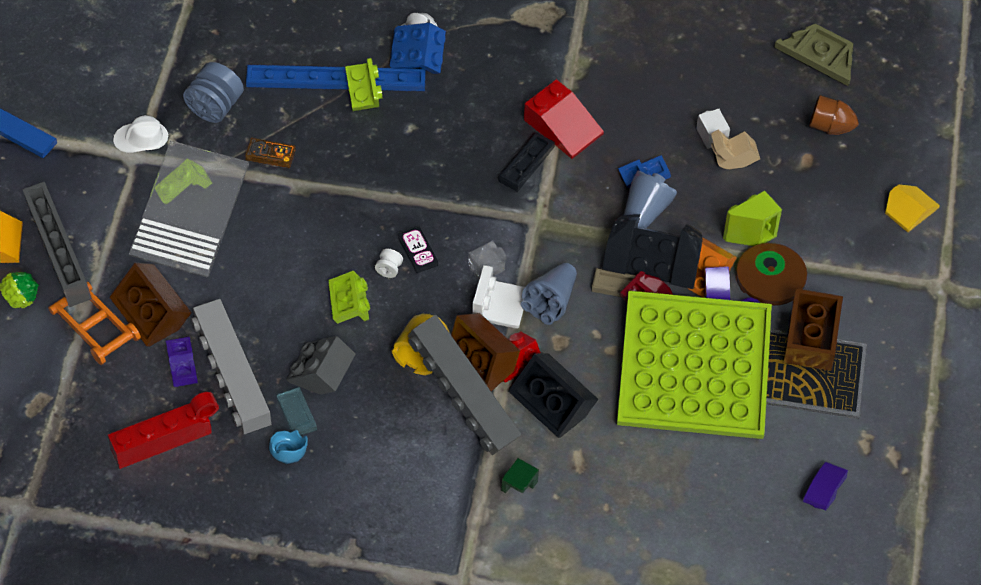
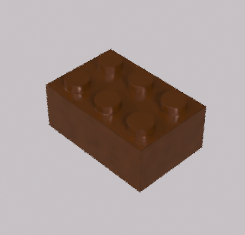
(813, 329)

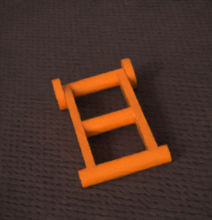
(99, 353)

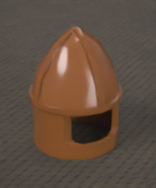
(833, 116)

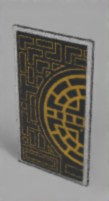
(815, 389)

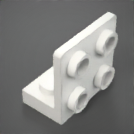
(498, 300)

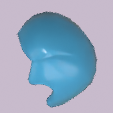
(288, 446)

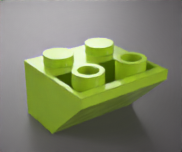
(753, 221)

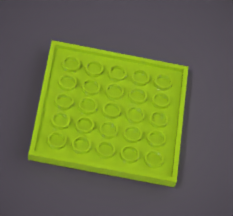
(695, 365)

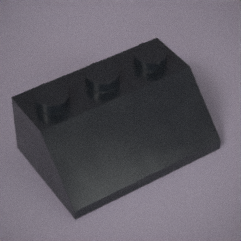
(552, 394)

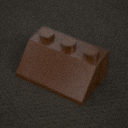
(150, 303)
(485, 348)

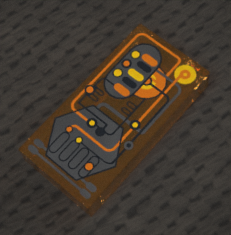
(270, 153)

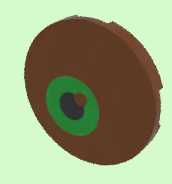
(771, 273)

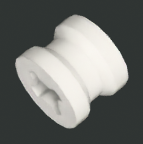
(388, 263)

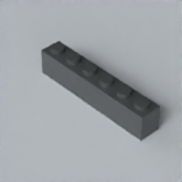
(57, 244)
(463, 385)

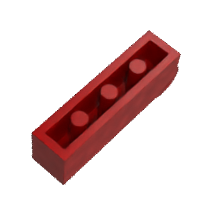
(164, 431)

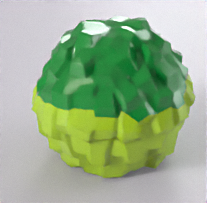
(19, 289)

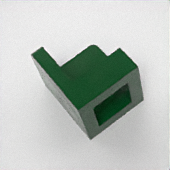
(520, 477)

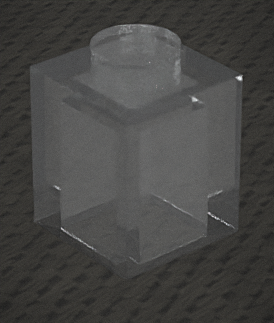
(487, 255)

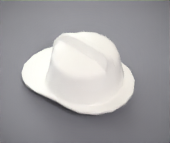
(141, 135)

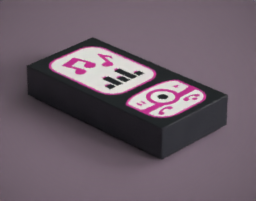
(418, 249)

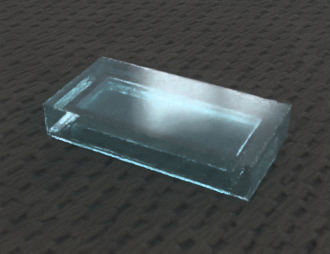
(297, 411)

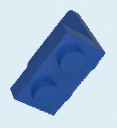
(418, 47)

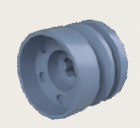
(213, 92)

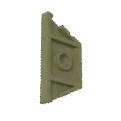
(820, 50)

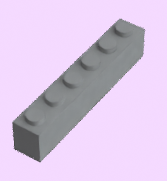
(232, 367)

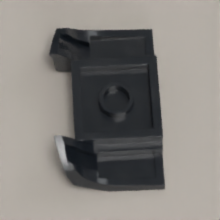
(654, 252)

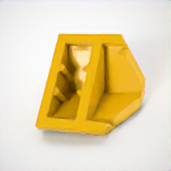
(909, 206)

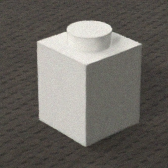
(710, 122)

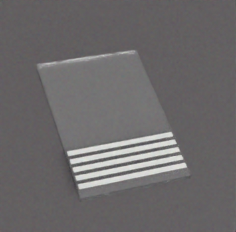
(189, 209)

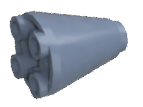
(648, 197)
(549, 293)

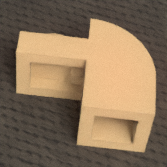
(734, 152)

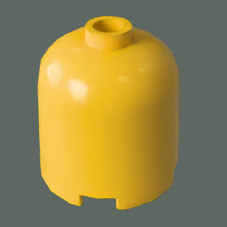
(403, 351)

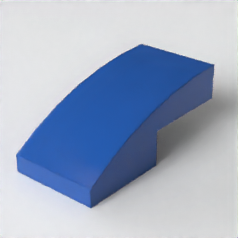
(652, 166)

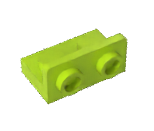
(362, 85)
(349, 297)

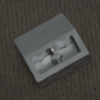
(321, 365)

